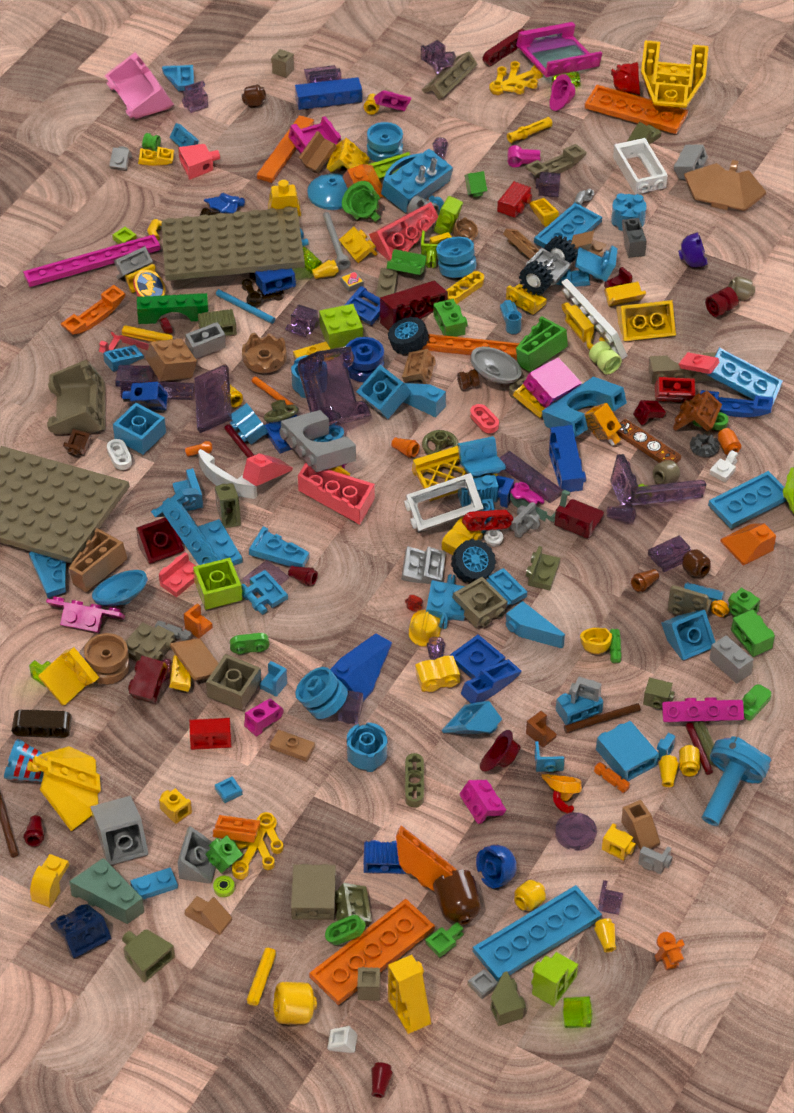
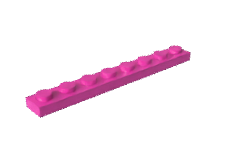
(87, 261)

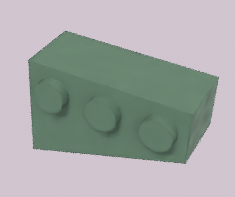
(108, 890)

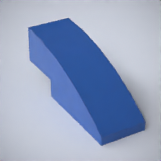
(490, 681)

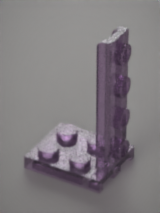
(629, 493)

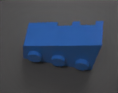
(566, 459)

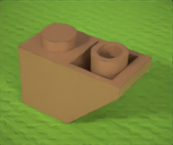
(640, 825)

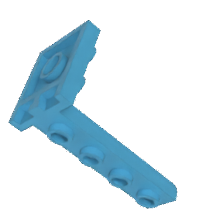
(184, 525)

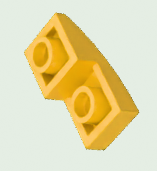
(154, 158)

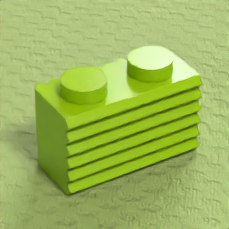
(448, 215)

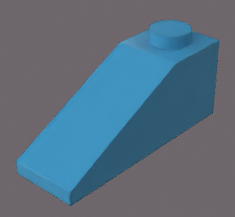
(426, 398)
(532, 626)

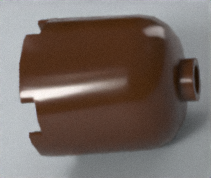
(458, 897)

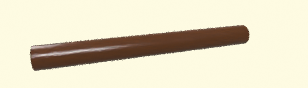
(602, 718)
(7, 830)

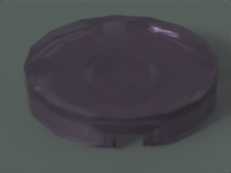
(575, 831)

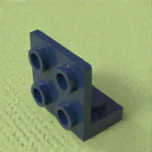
(82, 929)

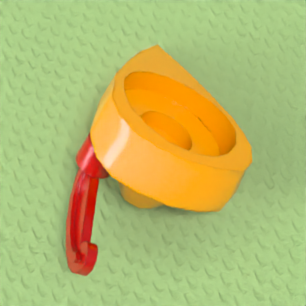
(563, 788)

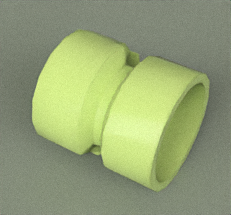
(605, 358)

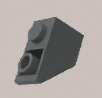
(634, 238)

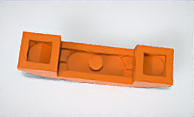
(95, 314)

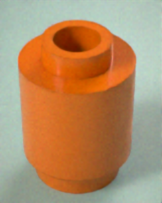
(728, 441)

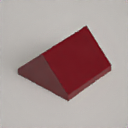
(158, 540)

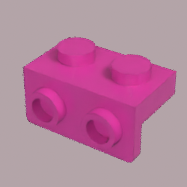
(481, 800)

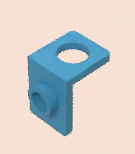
(547, 764)

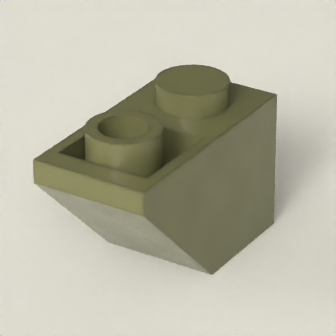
(505, 1002)

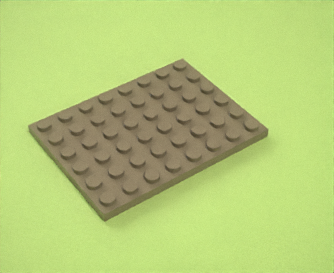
(232, 243)
(52, 504)

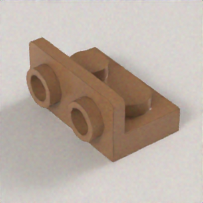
(419, 366)

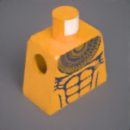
(603, 423)

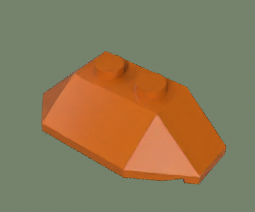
(420, 860)

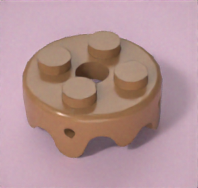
(258, 347)

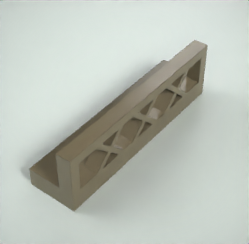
(451, 76)

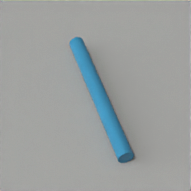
(245, 306)

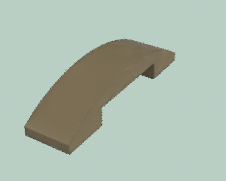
(569, 158)

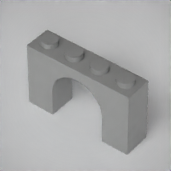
(318, 455)

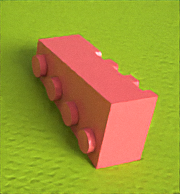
(338, 491)

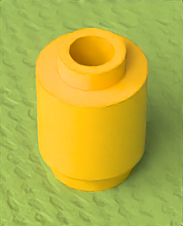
(689, 760)

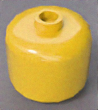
(294, 1003)

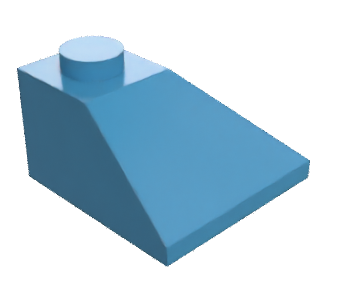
(689, 633)
(474, 719)

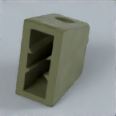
(228, 498)
(147, 953)

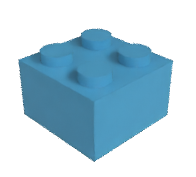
(383, 391)
(139, 428)

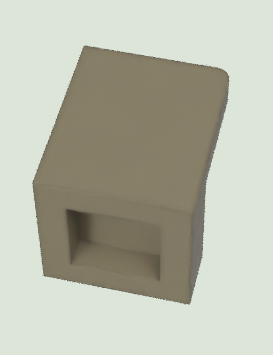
(368, 984)

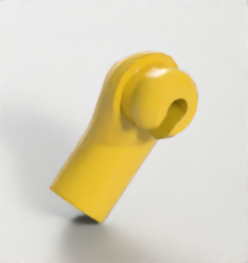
(152, 229)

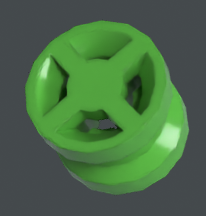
(151, 142)

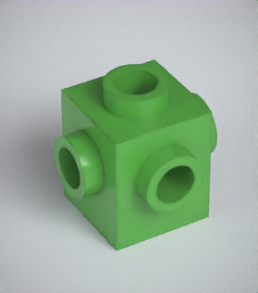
(742, 602)
(223, 853)

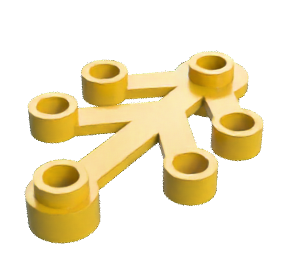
(498, 86)
(243, 865)

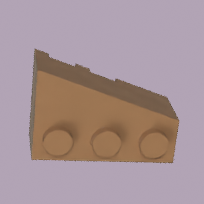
(97, 560)

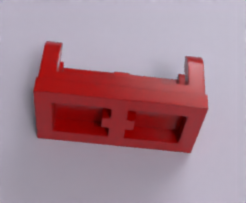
(210, 733)

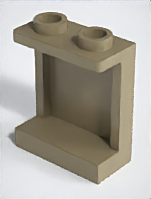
(313, 892)

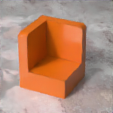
(196, 622)

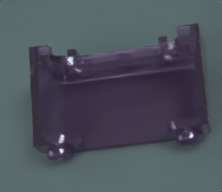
(330, 387)

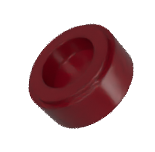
(165, 325)

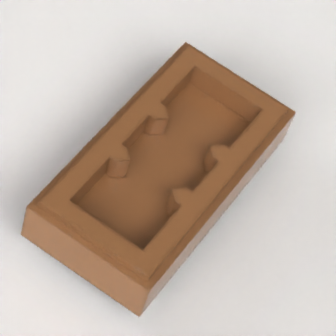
(292, 745)

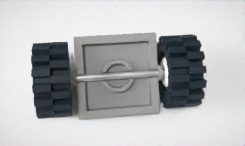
(548, 265)

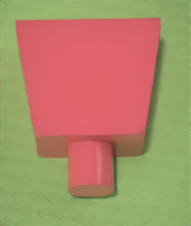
(197, 159)

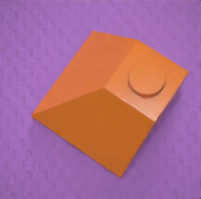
(363, 173)
(750, 542)

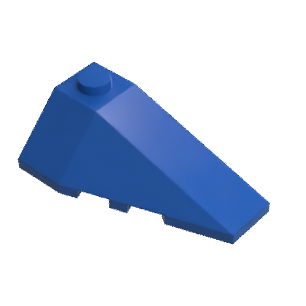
(363, 665)

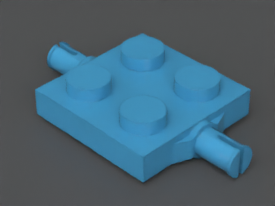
(441, 602)

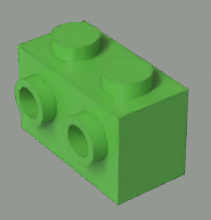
(449, 318)
(753, 633)

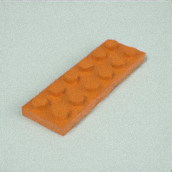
(635, 109)
(374, 948)

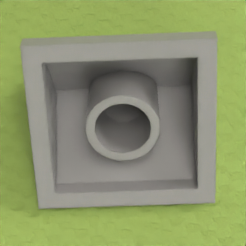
(192, 861)

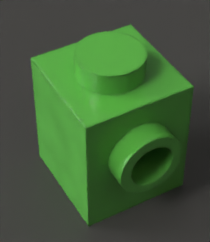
(476, 183)

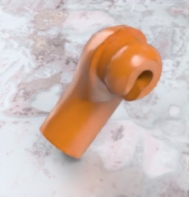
(193, 450)

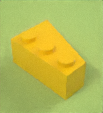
(408, 993)

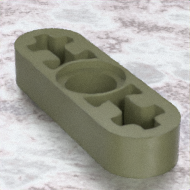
(410, 787)

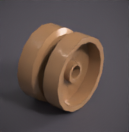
(107, 657)

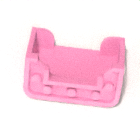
(138, 88)

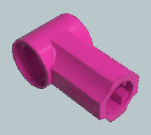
(519, 156)

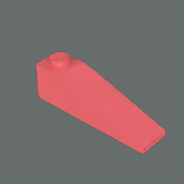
(404, 231)

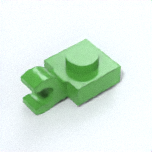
(443, 941)

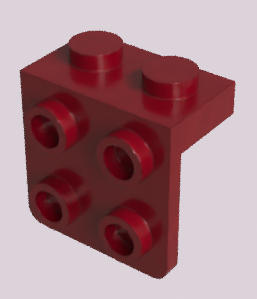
(578, 518)

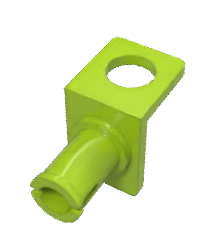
(429, 250)

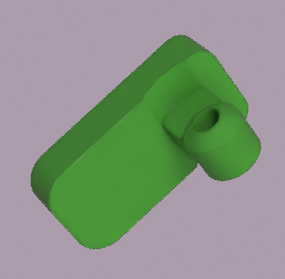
(755, 701)

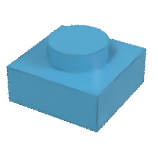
(666, 745)

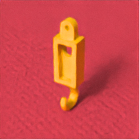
(579, 324)

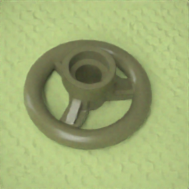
(280, 411)
(440, 439)

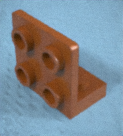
(702, 409)

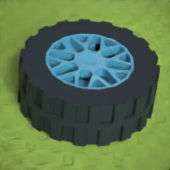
(408, 335)
(473, 560)

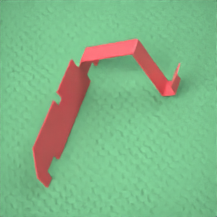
(104, 345)

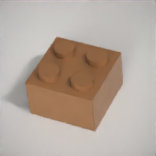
(171, 359)

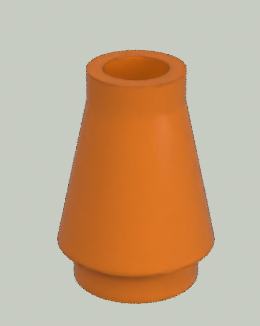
(406, 446)

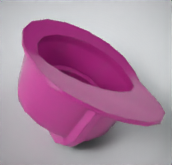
(561, 92)

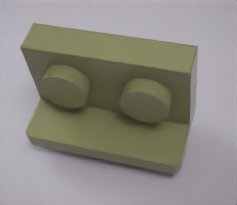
(543, 570)
(352, 900)

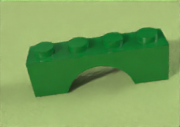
(153, 307)

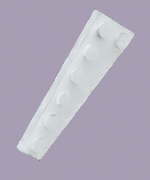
(601, 325)

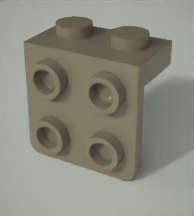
(686, 601)

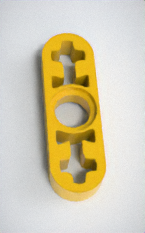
(472, 281)

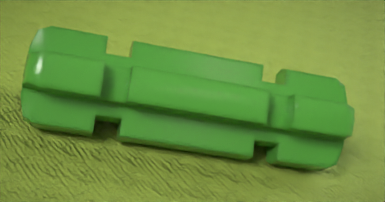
(615, 647)

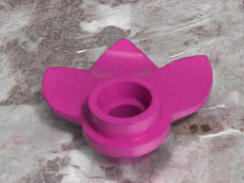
(522, 491)

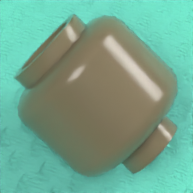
(743, 287)
(666, 472)

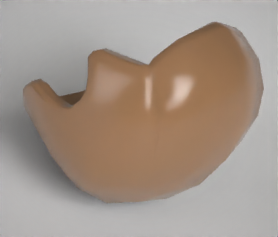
(465, 228)

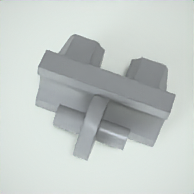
(526, 519)

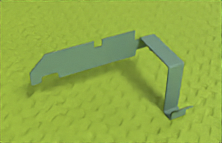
(543, 514)

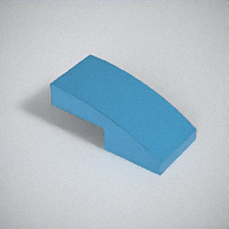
(576, 277)

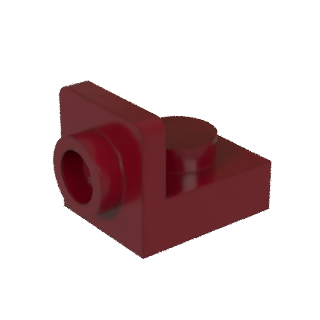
(623, 278)
(648, 409)

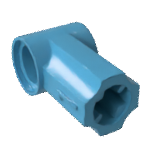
(511, 317)

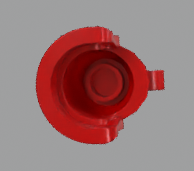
(627, 78)

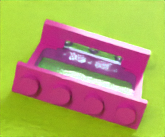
(556, 50)

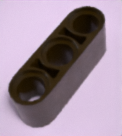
(41, 723)

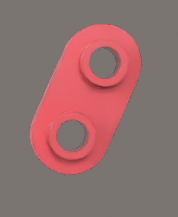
(484, 418)

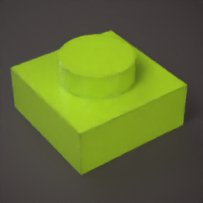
(124, 235)

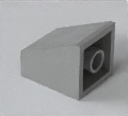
(119, 830)

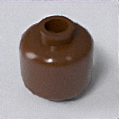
(254, 95)
(696, 563)

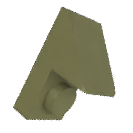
(648, 132)

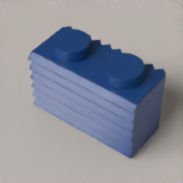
(275, 280)
(381, 858)

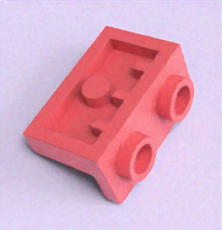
(177, 575)

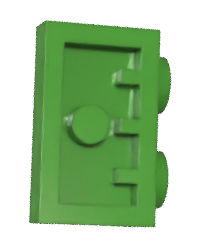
(407, 262)

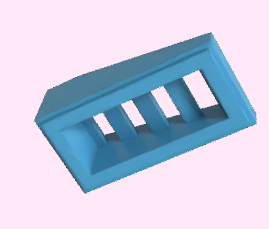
(118, 357)

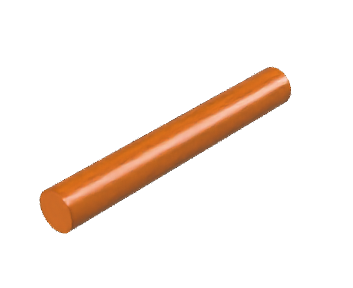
(273, 393)

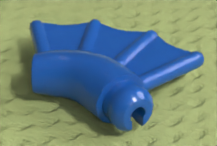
(225, 203)

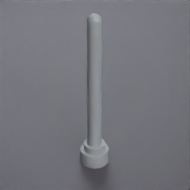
(342, 260)

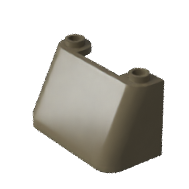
(79, 399)

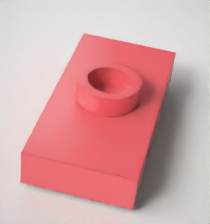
(699, 363)

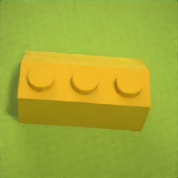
(646, 320)

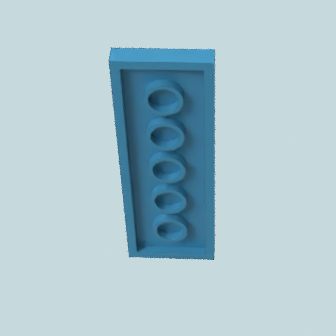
(537, 933)

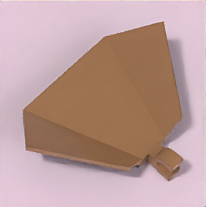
(724, 187)

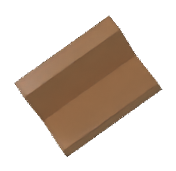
(317, 152)

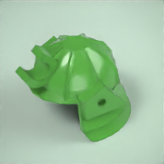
(361, 201)

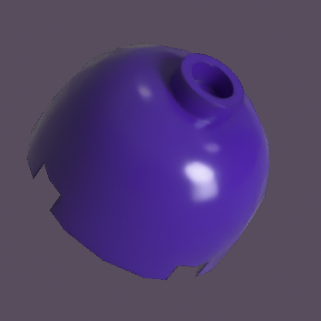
(693, 251)

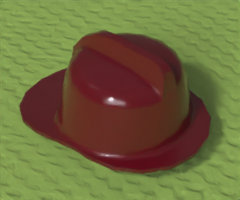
(501, 752)

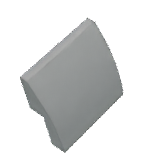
(422, 565)

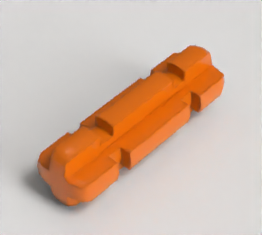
(612, 777)

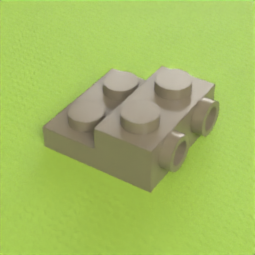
(480, 602)
(149, 642)

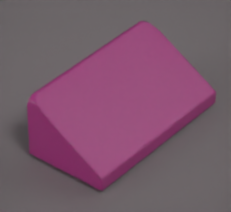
(392, 100)

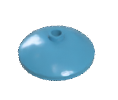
(327, 191)
(120, 588)

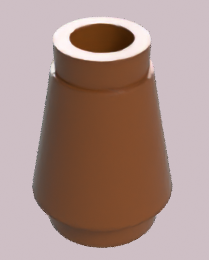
(643, 580)

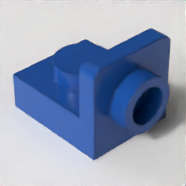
(504, 489)

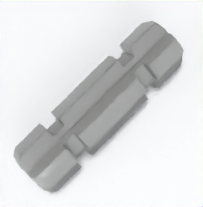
(178, 632)

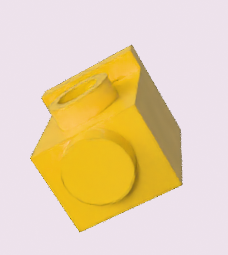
(175, 805)
(618, 843)

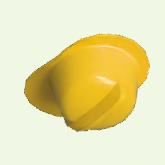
(423, 627)

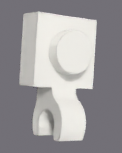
(724, 469)

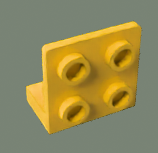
(346, 155)
(67, 675)

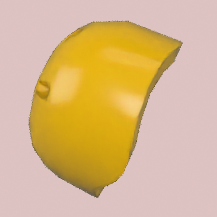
(594, 638)

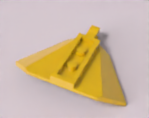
(68, 783)

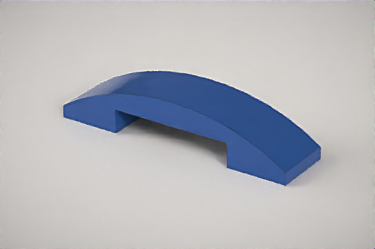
(744, 408)

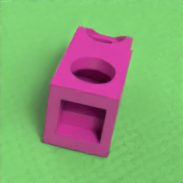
(262, 716)

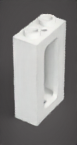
(641, 149)
(465, 481)

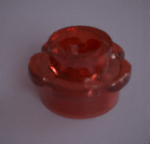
(414, 603)

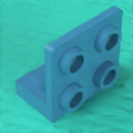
(595, 265)
(480, 457)

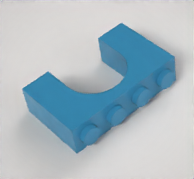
(590, 393)

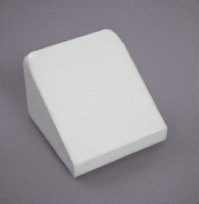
(342, 1040)

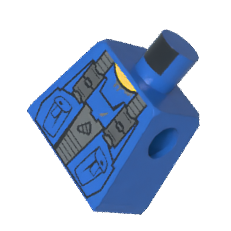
(147, 394)

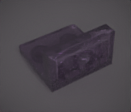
(322, 74)

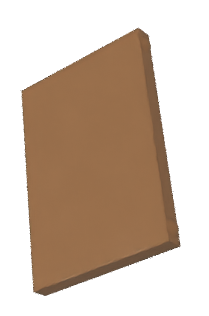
(195, 658)

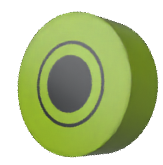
(224, 886)

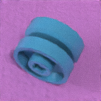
(384, 141)
(456, 257)
(321, 692)

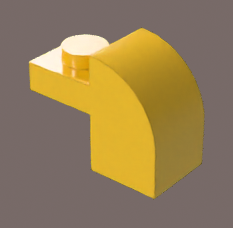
(46, 879)

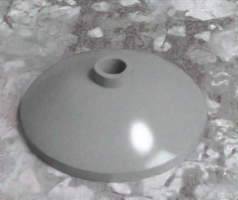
(495, 365)

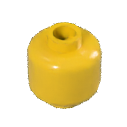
(529, 895)

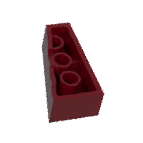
(411, 303)

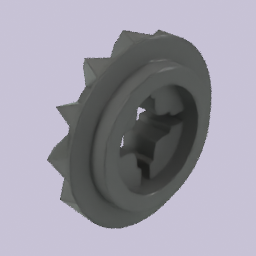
(706, 450)

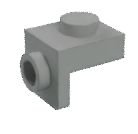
(120, 158)
(585, 688)
(653, 860)

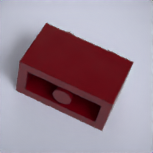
(147, 679)

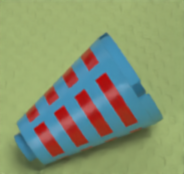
(18, 759)

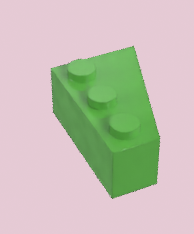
(541, 344)

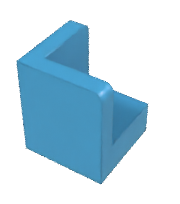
(275, 679)

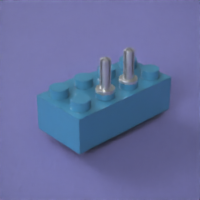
(419, 175)

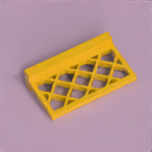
(435, 461)

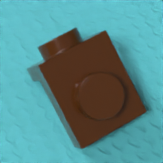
(77, 443)

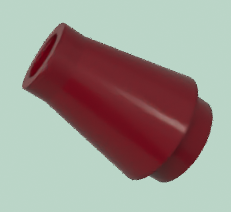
(305, 575)
(34, 832)
(380, 1076)

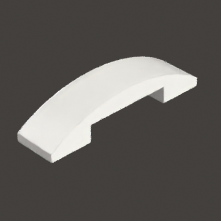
(218, 476)

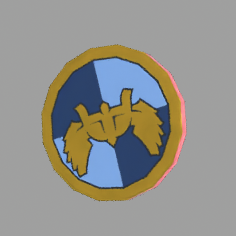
(148, 284)

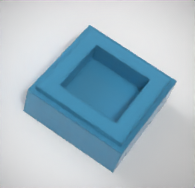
(228, 789)

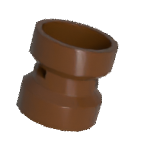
(468, 379)

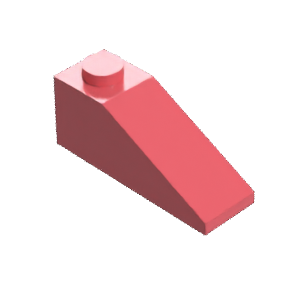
(264, 468)

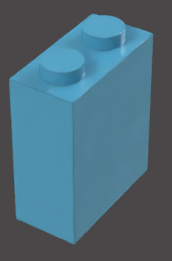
(627, 751)

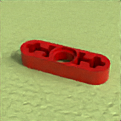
(500, 520)

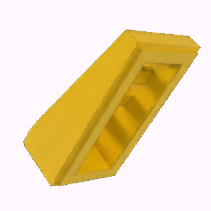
(546, 213)

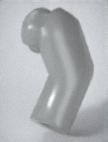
(584, 196)

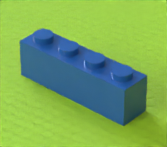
(328, 93)

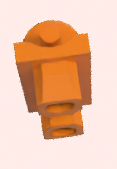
(669, 950)

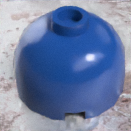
(496, 865)

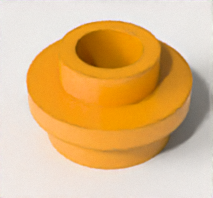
(720, 608)

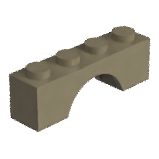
(665, 367)

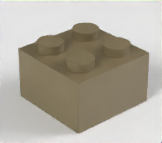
(233, 682)

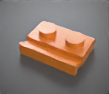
(236, 828)

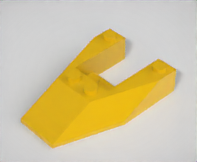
(673, 82)

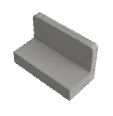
(132, 262)

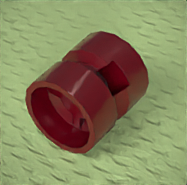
(721, 302)

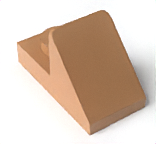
(586, 241)
(209, 914)

